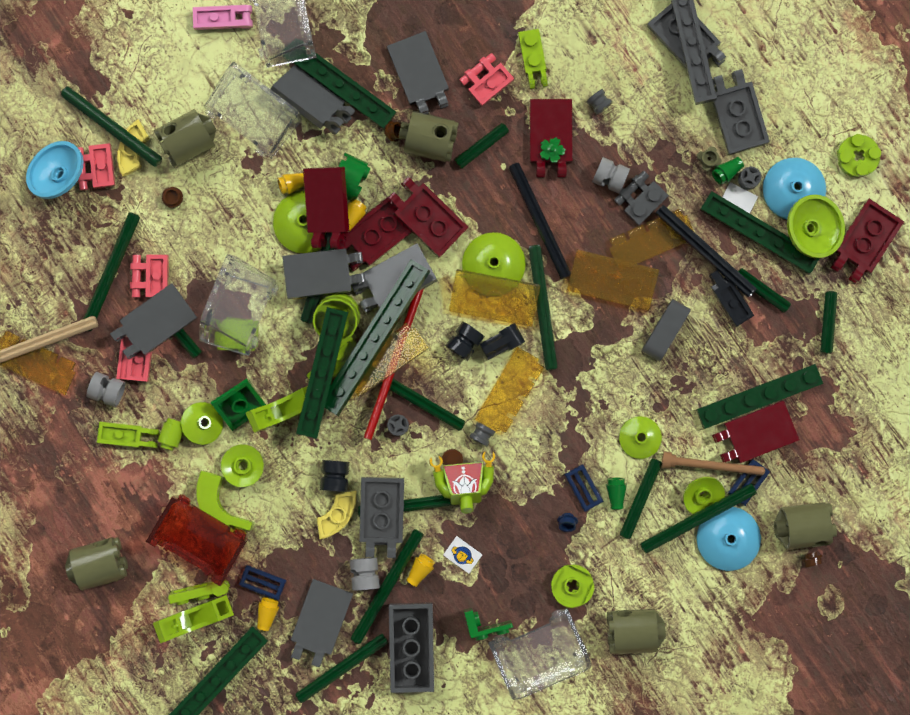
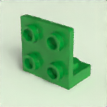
(482, 633)

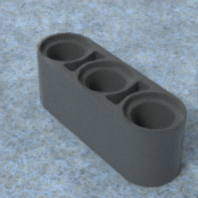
(666, 330)

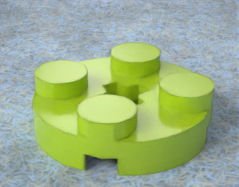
(846, 155)
(568, 574)

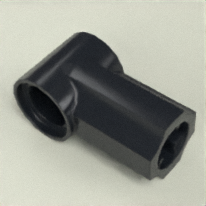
(506, 340)

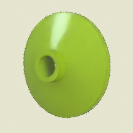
(192, 426)
(634, 447)
(232, 460)
(713, 492)

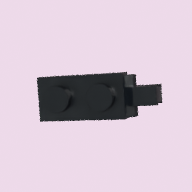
(730, 299)

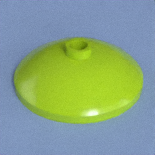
(287, 224)
(825, 226)
(495, 246)

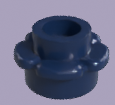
(567, 522)

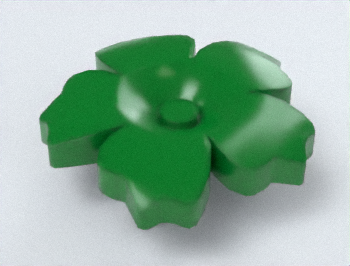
(552, 150)

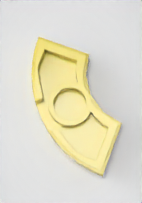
(127, 159)
(339, 514)

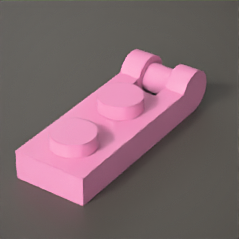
(222, 17)

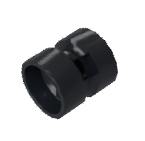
(464, 341)
(334, 475)

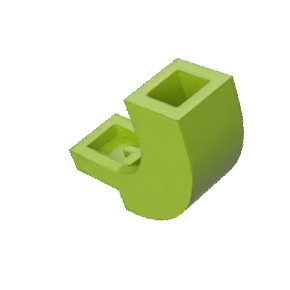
(277, 412)
(209, 501)
(193, 619)

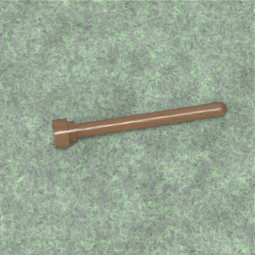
(670, 460)

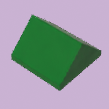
(236, 402)

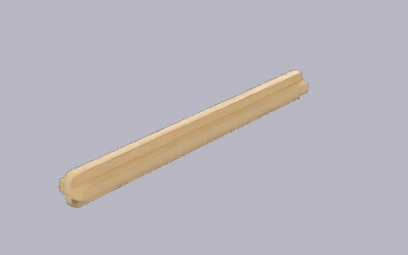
(48, 338)

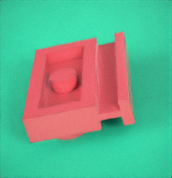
(135, 368)

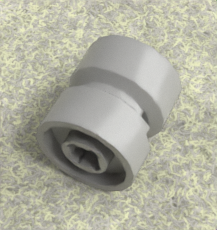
(611, 175)
(108, 390)
(364, 573)

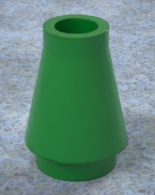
(726, 171)
(616, 491)

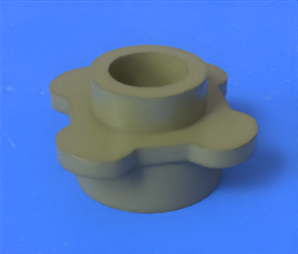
(715, 160)

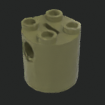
(429, 136)
(186, 137)
(805, 526)
(96, 564)
(635, 631)

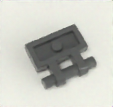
(645, 203)

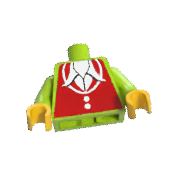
(464, 482)

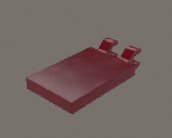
(549, 120)
(326, 205)
(428, 217)
(375, 234)
(867, 239)
(758, 433)

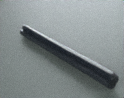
(539, 220)
(705, 251)

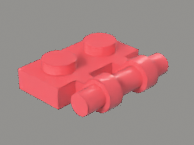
(491, 83)
(101, 167)
(156, 274)

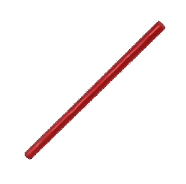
(387, 382)

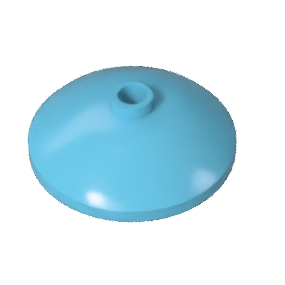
(54, 170)
(780, 181)
(715, 547)

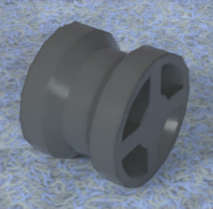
(599, 101)
(749, 174)
(398, 425)
(482, 434)

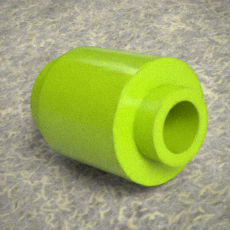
(170, 434)

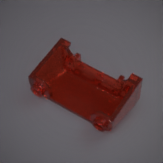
(199, 538)

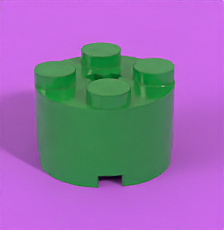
(354, 172)

